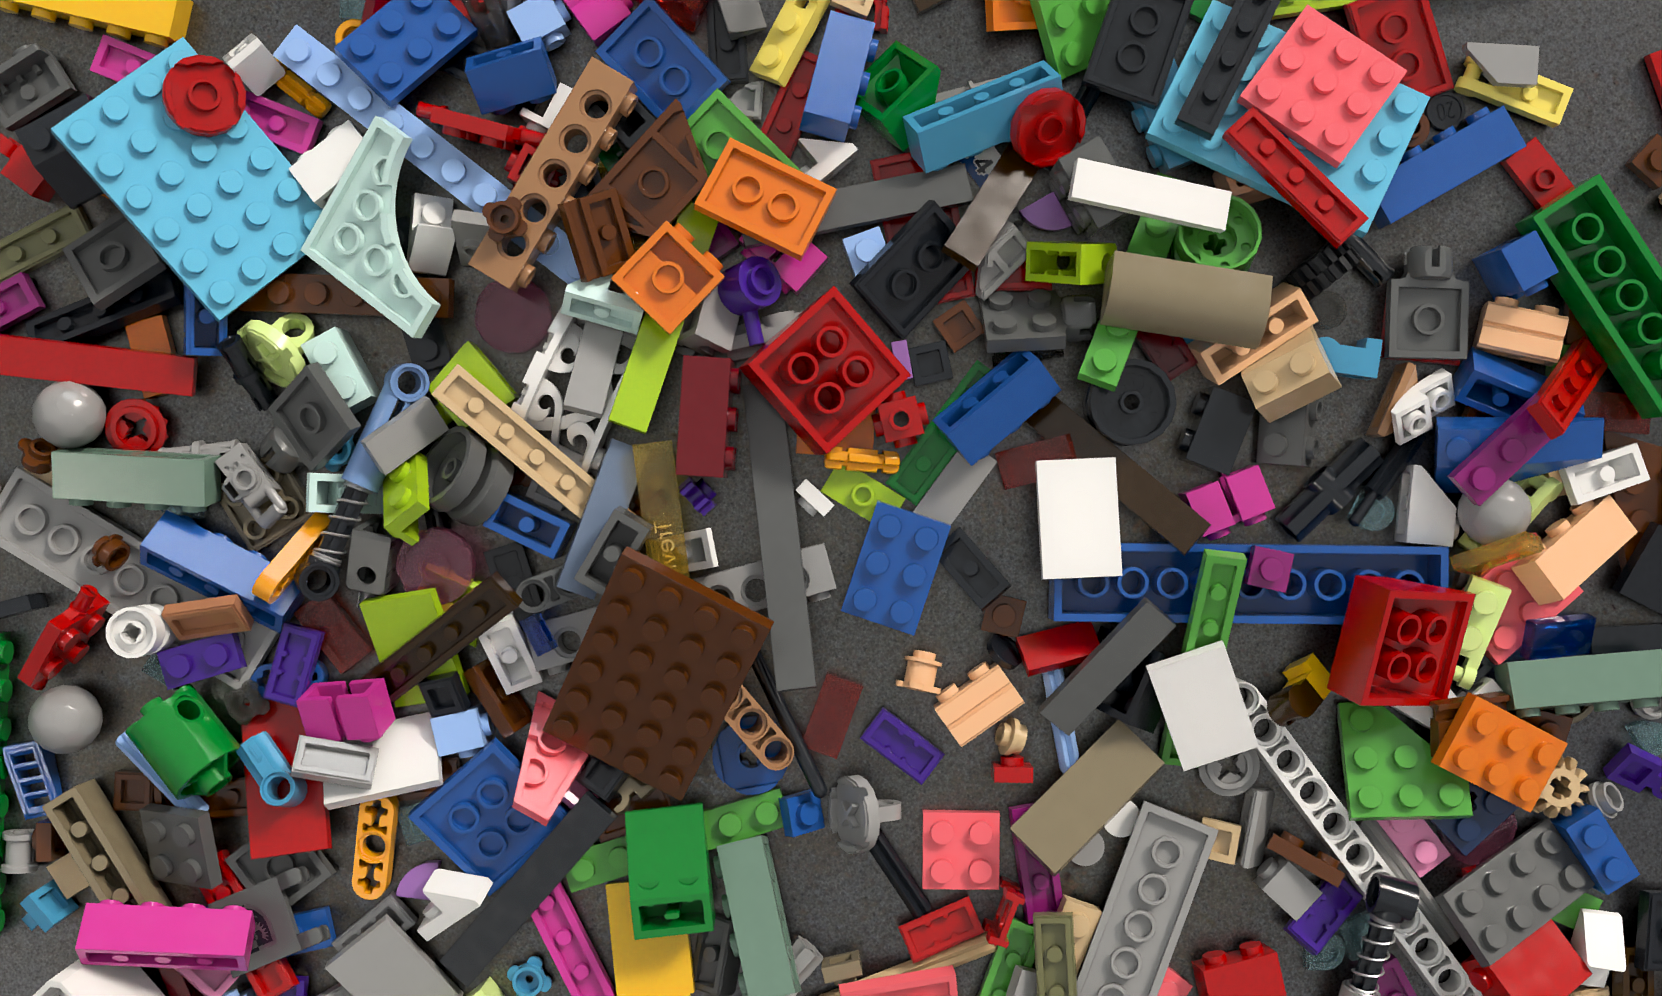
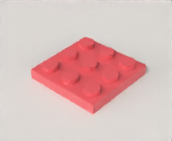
(1322, 86)

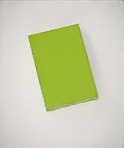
(398, 618)

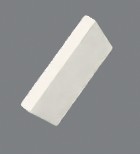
(1078, 518)
(1202, 705)
(404, 764)

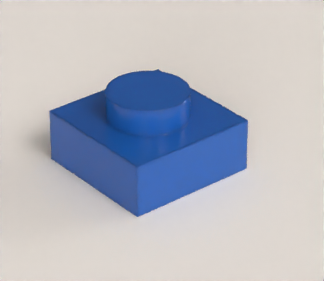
(801, 813)

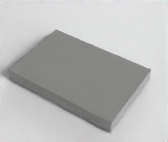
(388, 964)

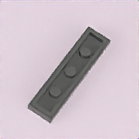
(1107, 666)

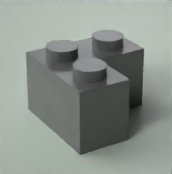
(619, 531)

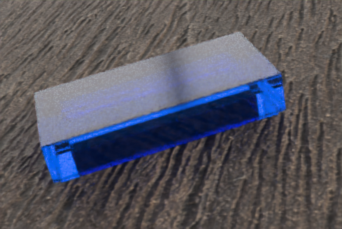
(1558, 636)

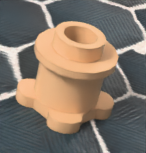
(920, 672)

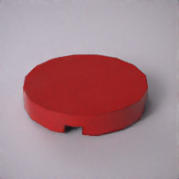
(197, 105)
(1047, 126)

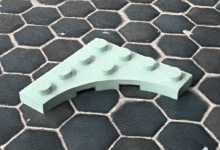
(359, 233)

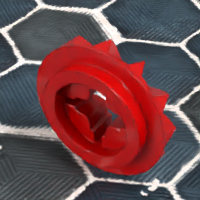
(119, 426)

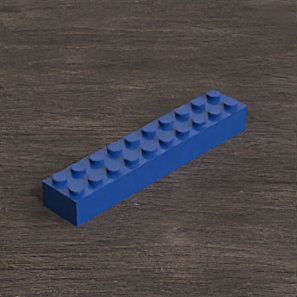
(1314, 595)

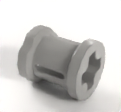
(19, 852)

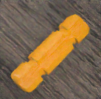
(303, 94)
(862, 460)

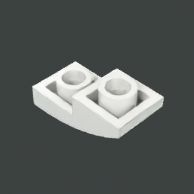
(1415, 409)

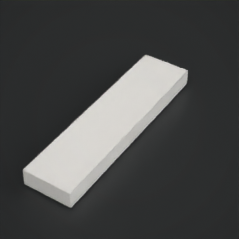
(1149, 195)

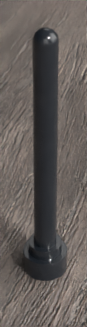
(789, 726)

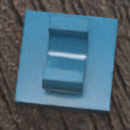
(47, 907)

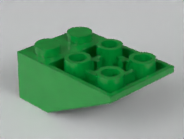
(669, 871)

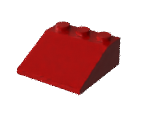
(825, 371)
(1399, 642)

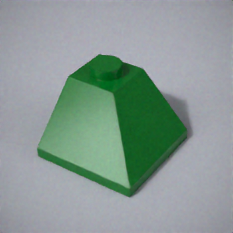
(898, 86)

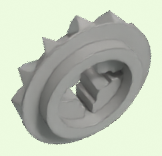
(1231, 783)

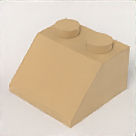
(1290, 376)

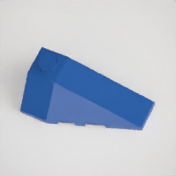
(1462, 435)

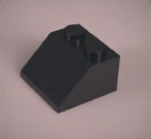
(54, 160)

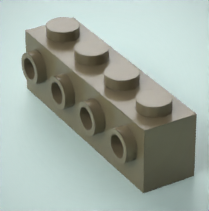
(103, 846)

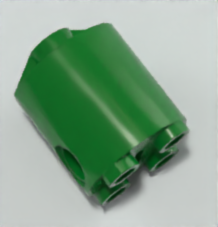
(185, 743)

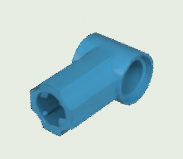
(269, 769)

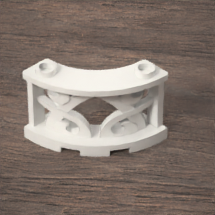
(565, 334)

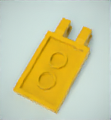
(646, 965)

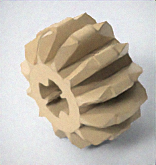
(1566, 791)

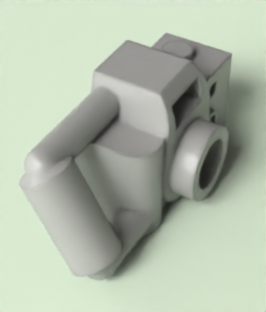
(252, 483)

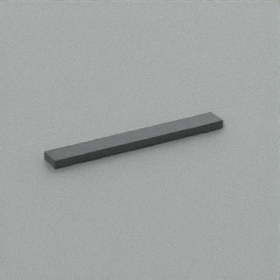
(779, 544)

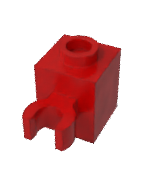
(21, 170)

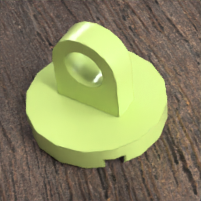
(276, 351)

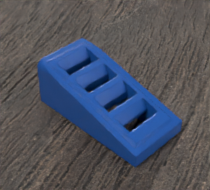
(18, 770)

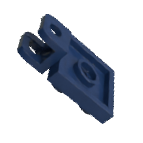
(1488, 814)

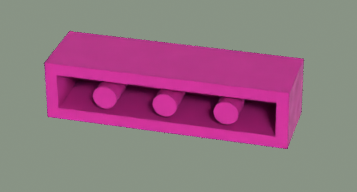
(166, 936)

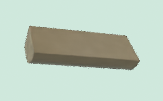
(1186, 299)
(1086, 797)

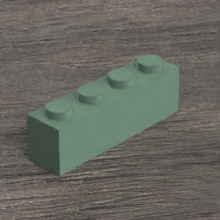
(136, 477)
(1582, 681)
(757, 918)

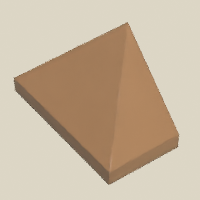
(1401, 381)

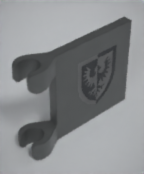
(276, 927)

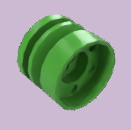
(1235, 245)

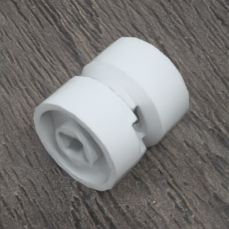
(139, 631)

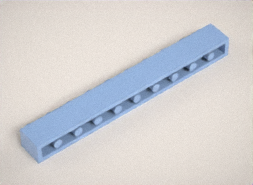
(427, 150)

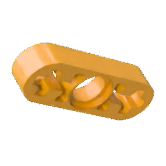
(282, 568)
(365, 857)

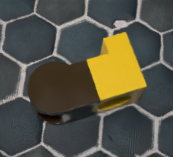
(1302, 692)

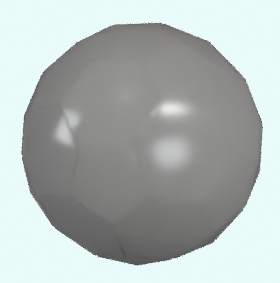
(69, 414)
(1499, 517)
(65, 719)

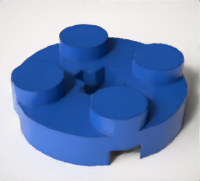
(739, 773)

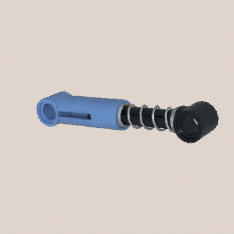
(360, 479)

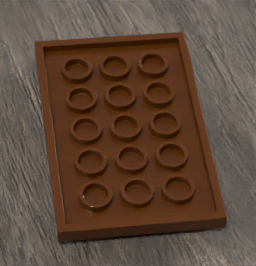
(656, 673)

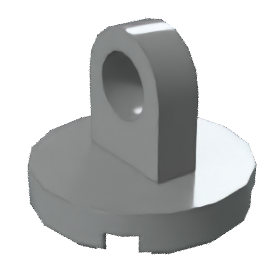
(858, 813)

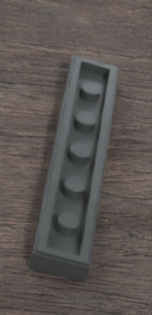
(891, 199)

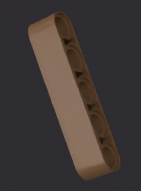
(761, 733)

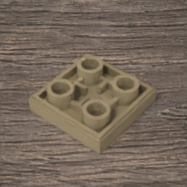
(293, 495)

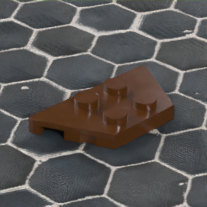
(658, 173)
(1642, 501)

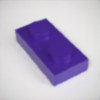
(201, 659)

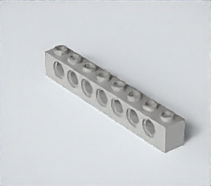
(733, 580)

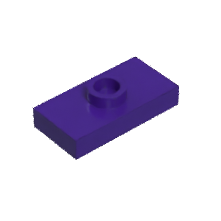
(293, 663)
(902, 745)
(1324, 916)

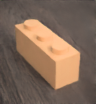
(1287, 317)
(1574, 549)

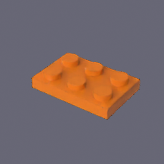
(765, 199)
(1499, 752)

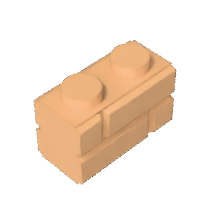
(1521, 332)
(977, 703)

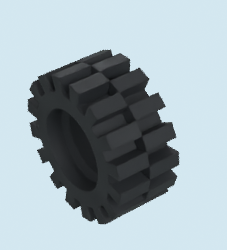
(1323, 268)

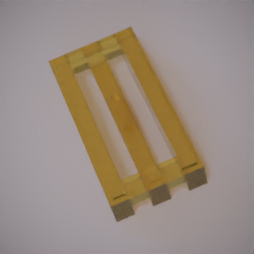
(1497, 553)

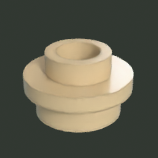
(1011, 737)

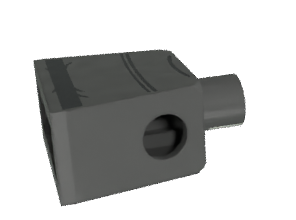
(372, 560)

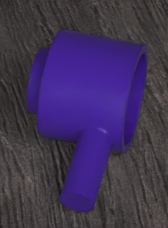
(749, 288)

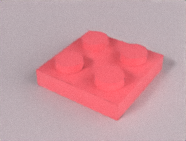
(960, 849)

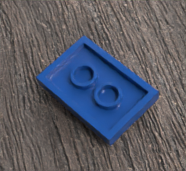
(405, 45)
(661, 61)
(896, 567)

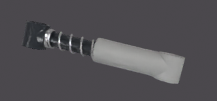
(1389, 904)

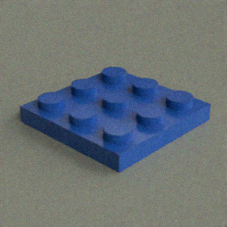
(475, 817)

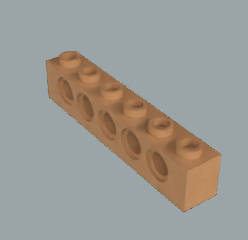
(595, 84)

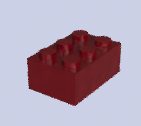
(707, 416)

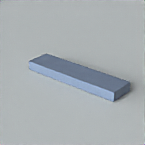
(611, 489)

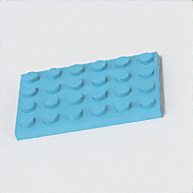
(1360, 176)
(209, 206)

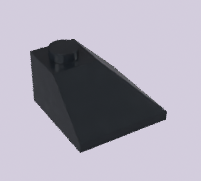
(1135, 697)

